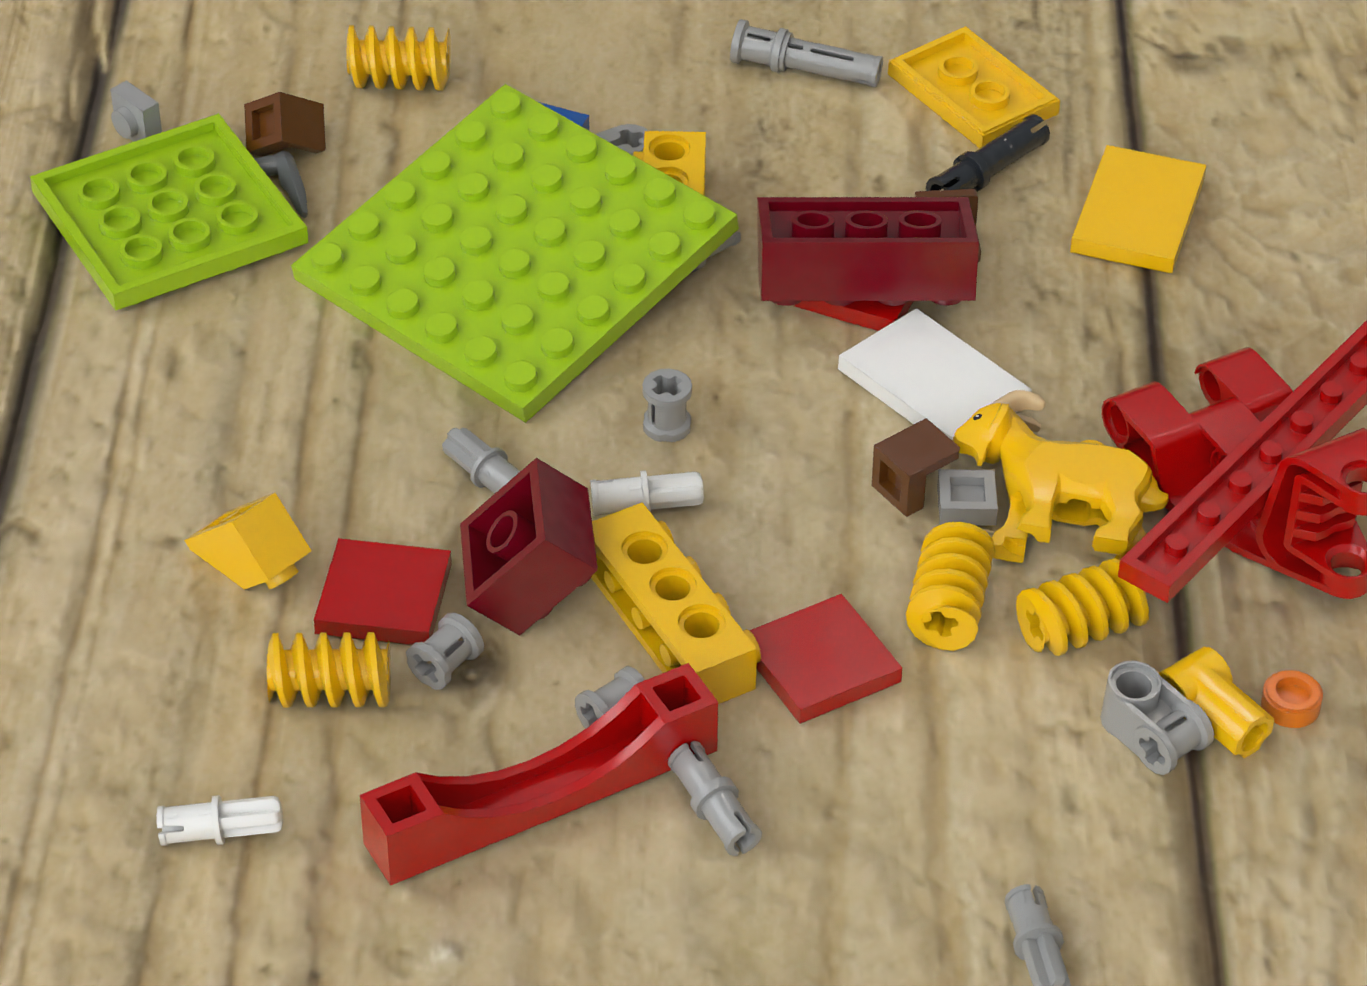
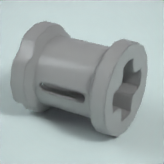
(667, 398)
(445, 650)
(594, 704)

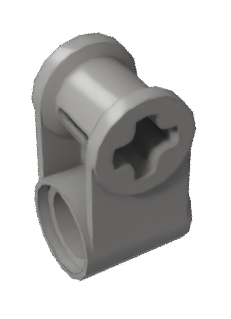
(1150, 716)

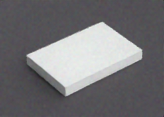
(926, 372)

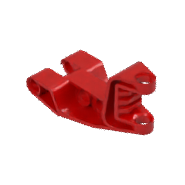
(1314, 495)

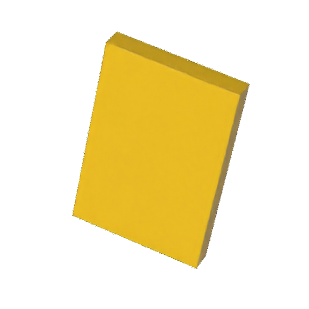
(972, 86)
(1138, 209)

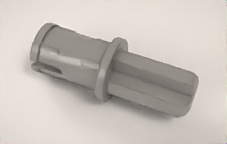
(485, 464)
(1036, 936)

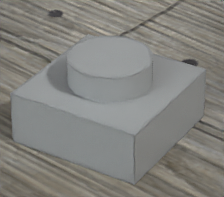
(134, 112)
(967, 496)

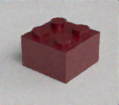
(528, 547)

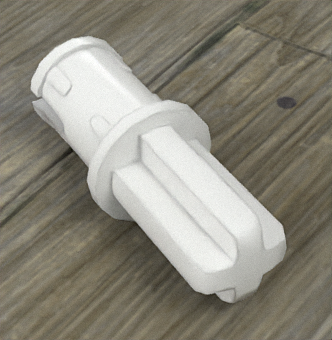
(654, 491)
(219, 819)

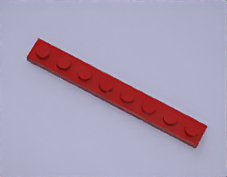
(1242, 480)

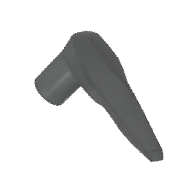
(289, 176)

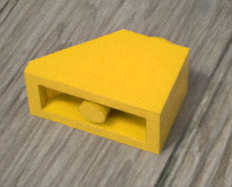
(252, 543)

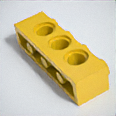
(670, 604)

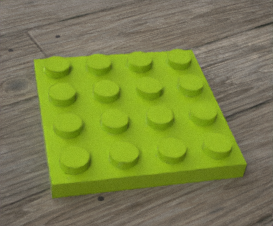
(168, 211)

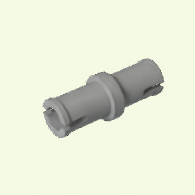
(714, 798)

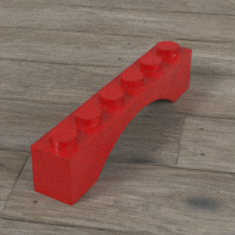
(439, 818)

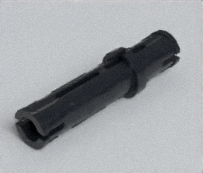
(975, 168)

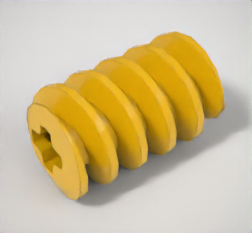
(398, 58)
(950, 585)
(1080, 606)
(328, 670)

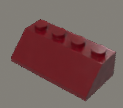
(866, 250)

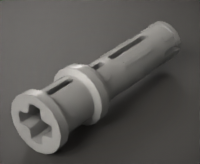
(783, 51)

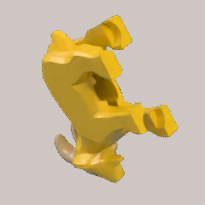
(1059, 480)

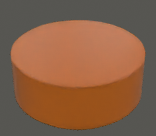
(1292, 698)

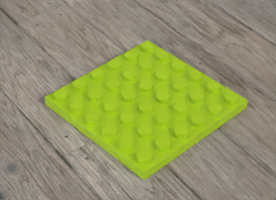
(515, 250)

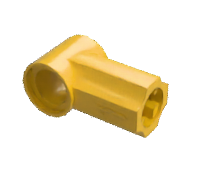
(1234, 716)

